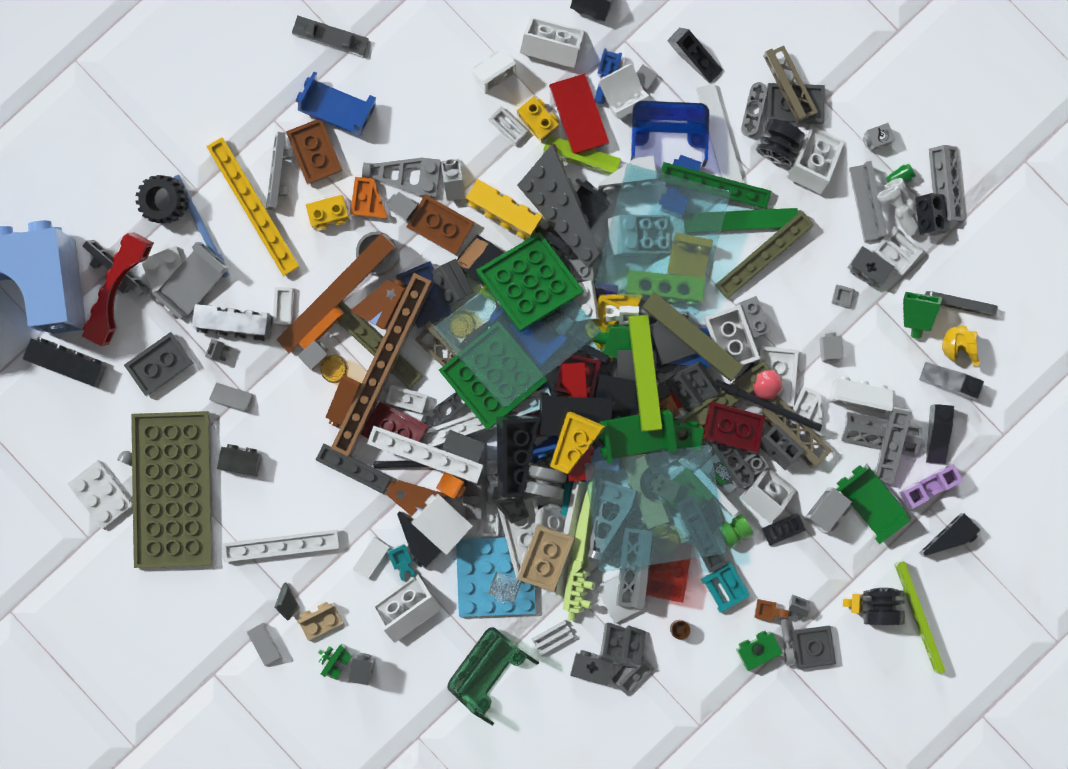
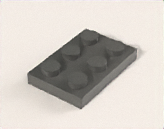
(778, 108)
(158, 364)

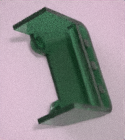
(482, 670)

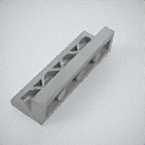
(944, 183)
(866, 201)
(870, 425)
(639, 587)

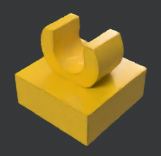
(855, 603)

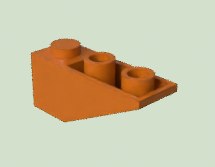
(451, 486)

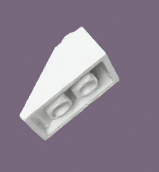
(816, 159)

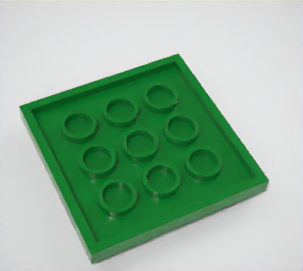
(529, 282)
(477, 396)

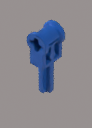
(608, 64)

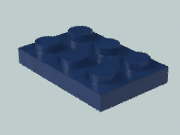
(435, 305)

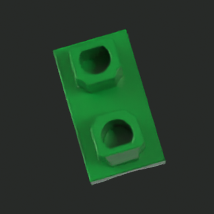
(340, 654)

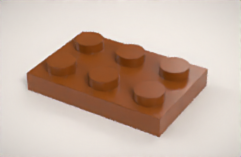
(314, 151)
(440, 225)

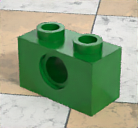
(693, 434)
(770, 650)

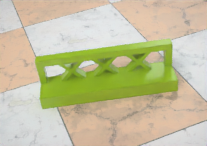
(590, 159)

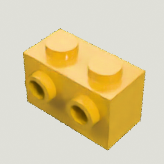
(537, 118)
(327, 212)

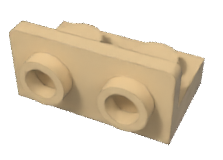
(319, 621)

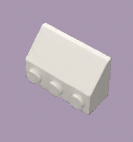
(551, 42)
(733, 334)
(861, 395)
(405, 608)

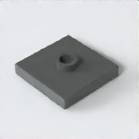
(813, 647)

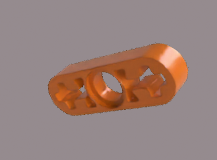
(322, 327)

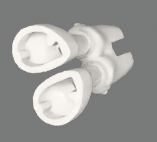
(905, 208)

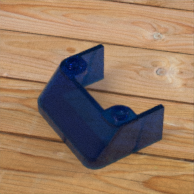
(670, 118)

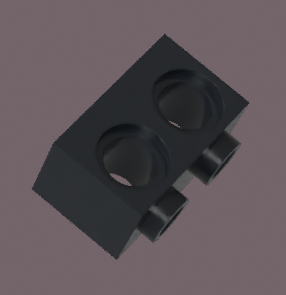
(931, 214)

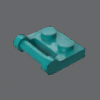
(730, 583)

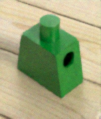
(920, 312)
(614, 339)

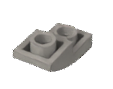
(755, 462)

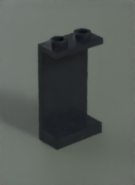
(593, 206)
(624, 393)
(555, 408)

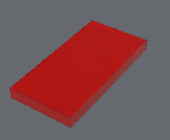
(579, 114)

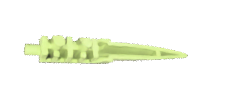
(576, 575)

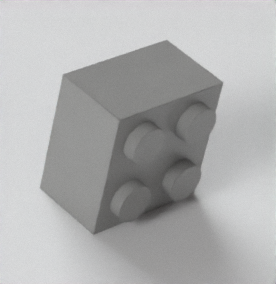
(828, 510)

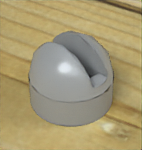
(125, 457)

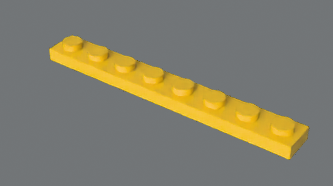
(253, 206)

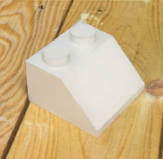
(494, 70)
(768, 494)

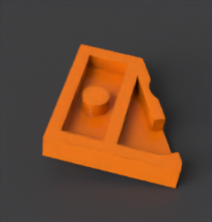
(366, 199)

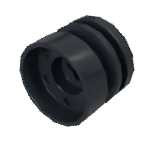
(780, 142)
(883, 607)

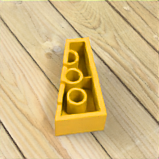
(503, 210)

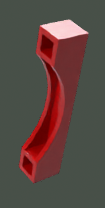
(102, 323)
(574, 380)

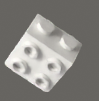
(622, 91)

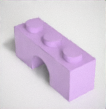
(930, 486)

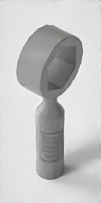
(788, 652)

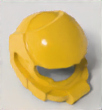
(961, 339)

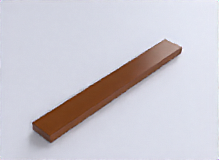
(336, 292)

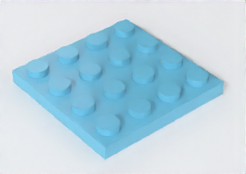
(476, 568)

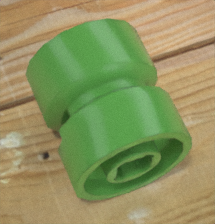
(736, 530)

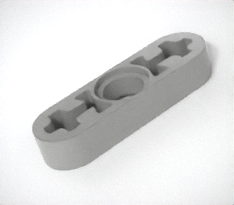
(745, 121)

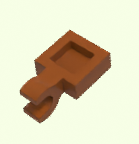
(767, 610)

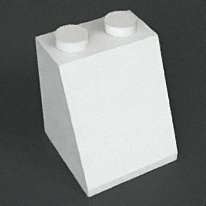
(441, 523)

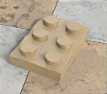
(545, 557)

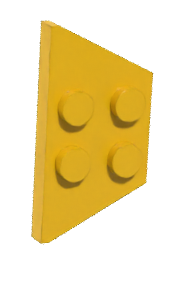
(615, 300)

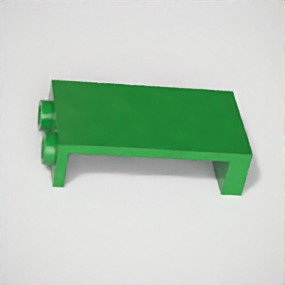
(625, 438)
(874, 502)

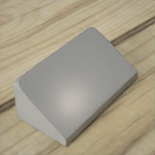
(231, 397)
(264, 644)
(630, 678)

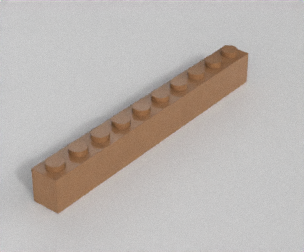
(382, 365)

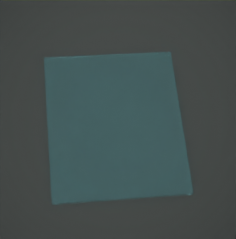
(662, 238)
(511, 360)
(655, 508)

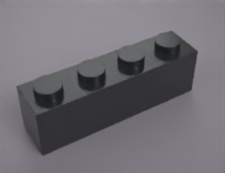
(63, 362)

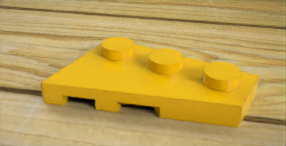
(574, 441)

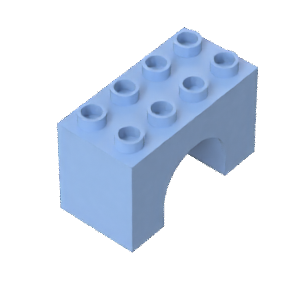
(47, 273)

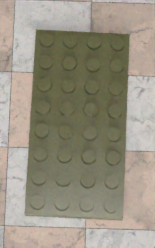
(171, 489)

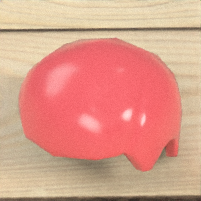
(768, 385)

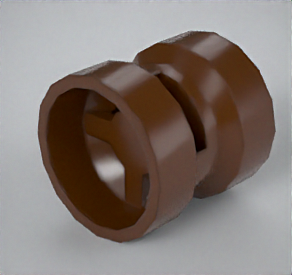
(682, 630)

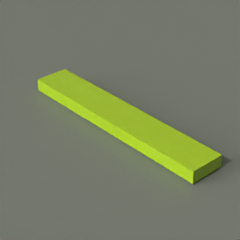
(645, 373)
(919, 617)

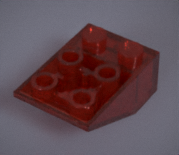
(668, 580)

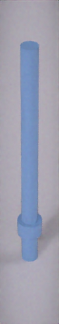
(201, 226)

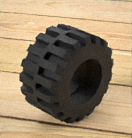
(147, 195)

